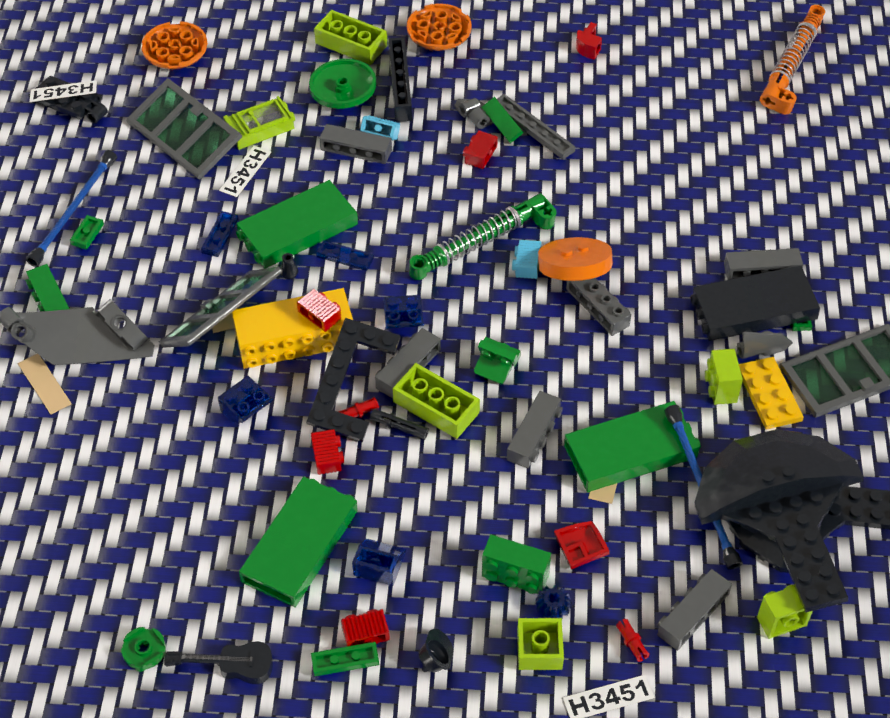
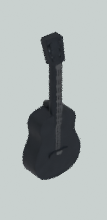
(245, 662)

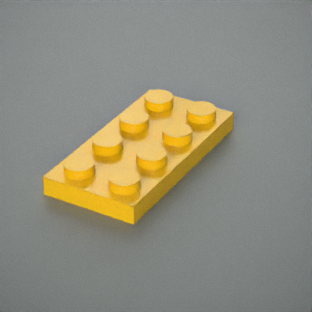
(770, 393)

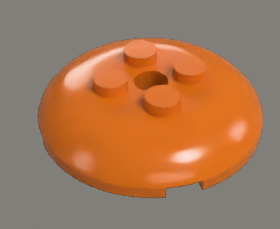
(439, 27)
(174, 45)

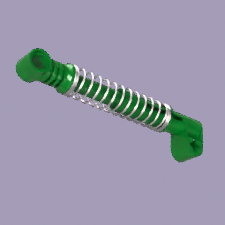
(512, 217)

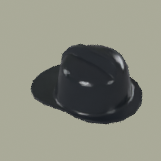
(436, 652)

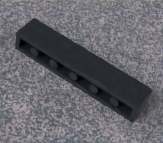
(400, 79)

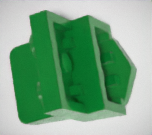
(496, 360)

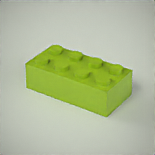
(350, 37)
(436, 400)

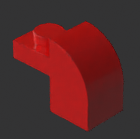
(587, 42)

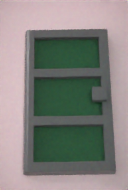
(184, 128)
(221, 306)
(842, 371)

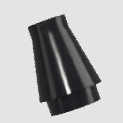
(289, 267)

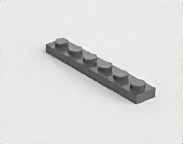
(537, 128)

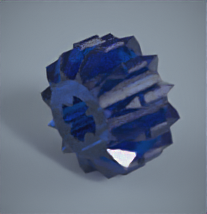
(553, 602)

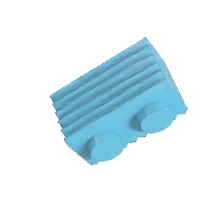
(380, 127)
(526, 263)

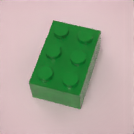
(515, 564)

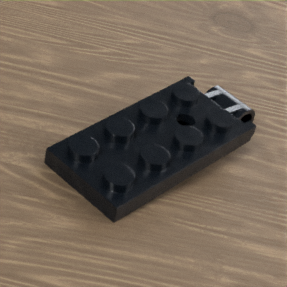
(75, 106)

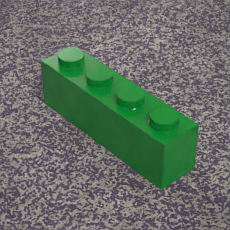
(45, 289)

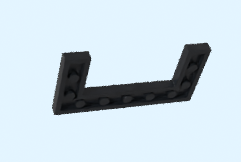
(322, 410)

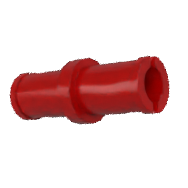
(361, 408)
(632, 640)

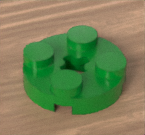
(143, 660)

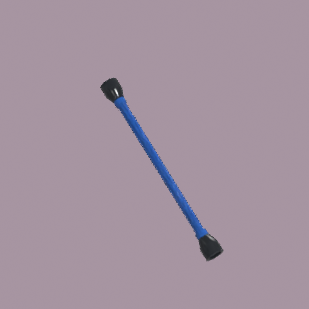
(37, 255)
(674, 416)

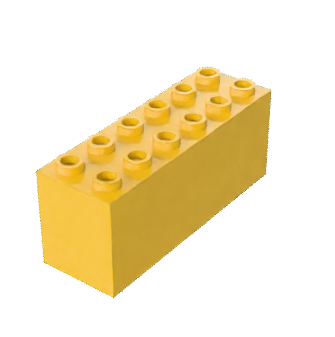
(281, 333)

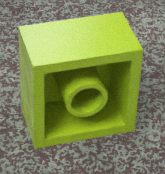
(723, 376)
(782, 612)
(540, 644)

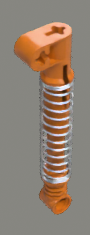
(775, 94)

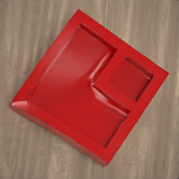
(581, 543)

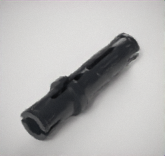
(379, 416)

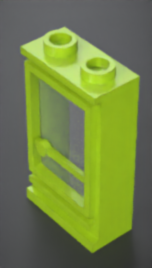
(261, 122)

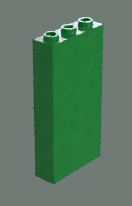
(296, 224)
(627, 447)
(298, 541)

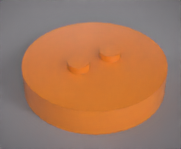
(575, 259)

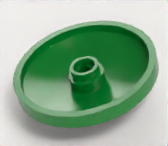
(342, 83)

